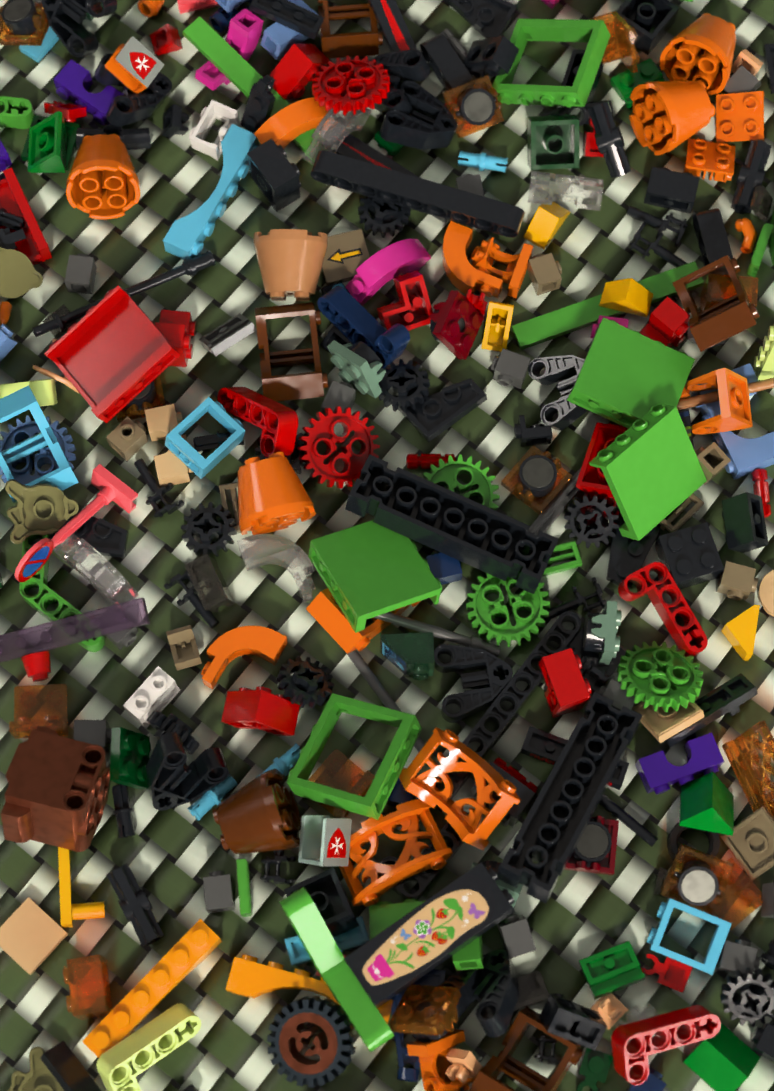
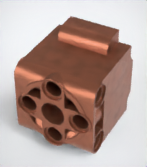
(55, 791)

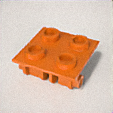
(740, 117)
(710, 157)

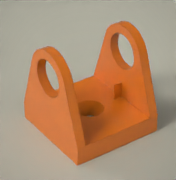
(732, 398)

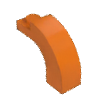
(291, 122)
(458, 268)
(239, 642)

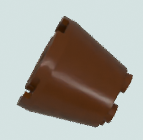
(259, 816)

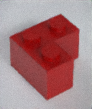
(297, 70)
(413, 304)
(667, 324)
(178, 329)
(564, 682)
(260, 711)

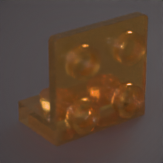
(621, 42)
(40, 707)
(344, 775)

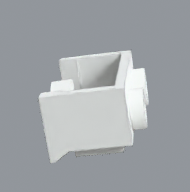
(207, 118)
(152, 695)

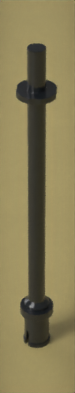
(189, 267)

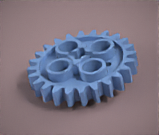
(44, 455)

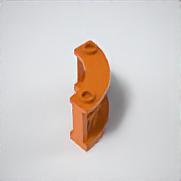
(424, 787)
(408, 817)

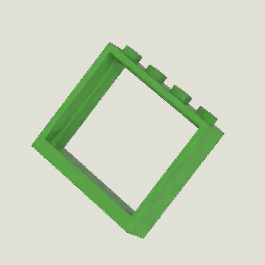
(555, 30)
(388, 772)

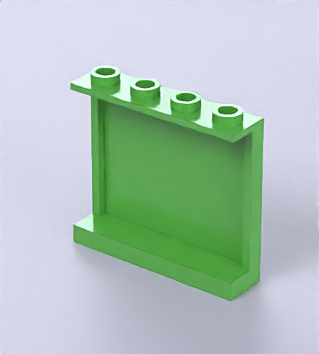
(628, 374)
(650, 469)
(372, 571)

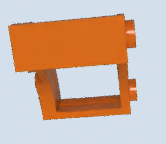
(333, 620)

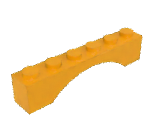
(256, 979)
(155, 985)

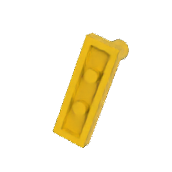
(78, 910)

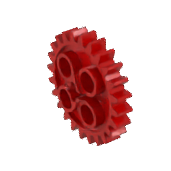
(351, 85)
(323, 431)

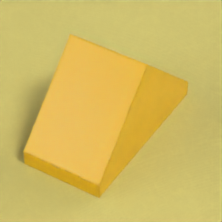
(546, 224)
(627, 297)
(497, 326)
(742, 632)

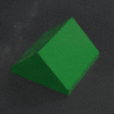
(48, 145)
(707, 805)
(722, 1061)

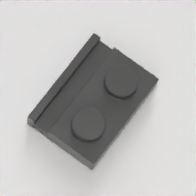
(227, 334)

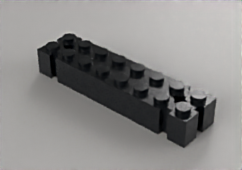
(451, 524)
(569, 797)

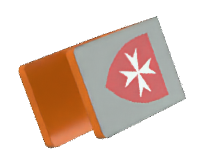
(134, 65)

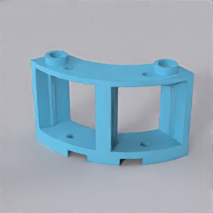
(16, 404)

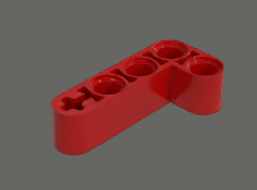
(276, 420)
(667, 611)
(695, 1025)

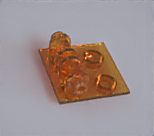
(739, 898)

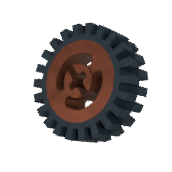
(333, 1056)

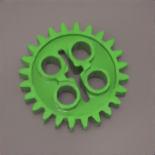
(447, 475)
(485, 611)
(660, 676)

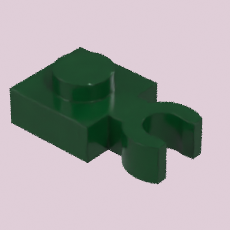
(595, 1068)

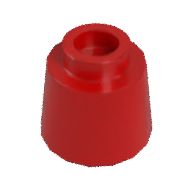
(37, 665)

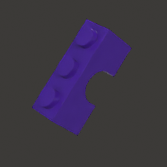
(74, 83)
(659, 773)

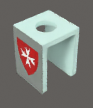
(324, 840)

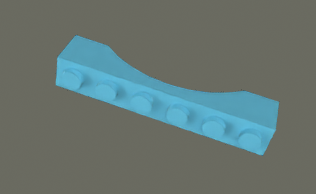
(189, 232)

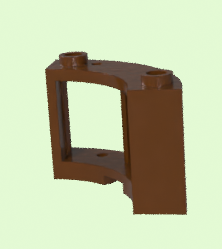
(349, 43)
(723, 318)
(291, 385)
(487, 1076)

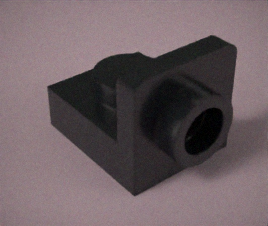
(535, 435)

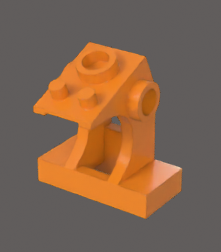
(488, 252)
(432, 1055)

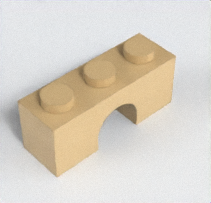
(168, 466)

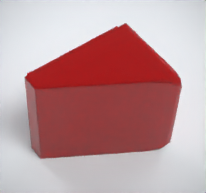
(166, 40)

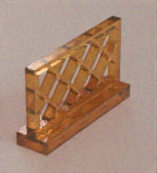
(750, 769)

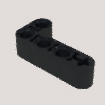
(425, 879)

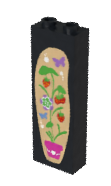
(430, 934)

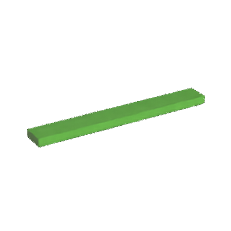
(235, 67)
(587, 311)

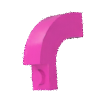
(243, 38)
(385, 265)

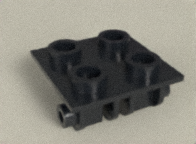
(594, 673)

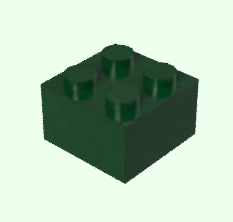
(553, 142)

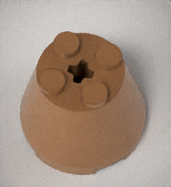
(290, 262)

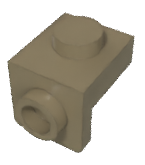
(183, 647)

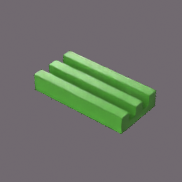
(759, 249)
(565, 566)
(244, 888)

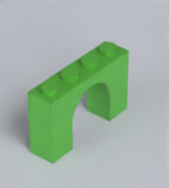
(385, 914)

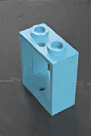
(188, 454)
(715, 946)

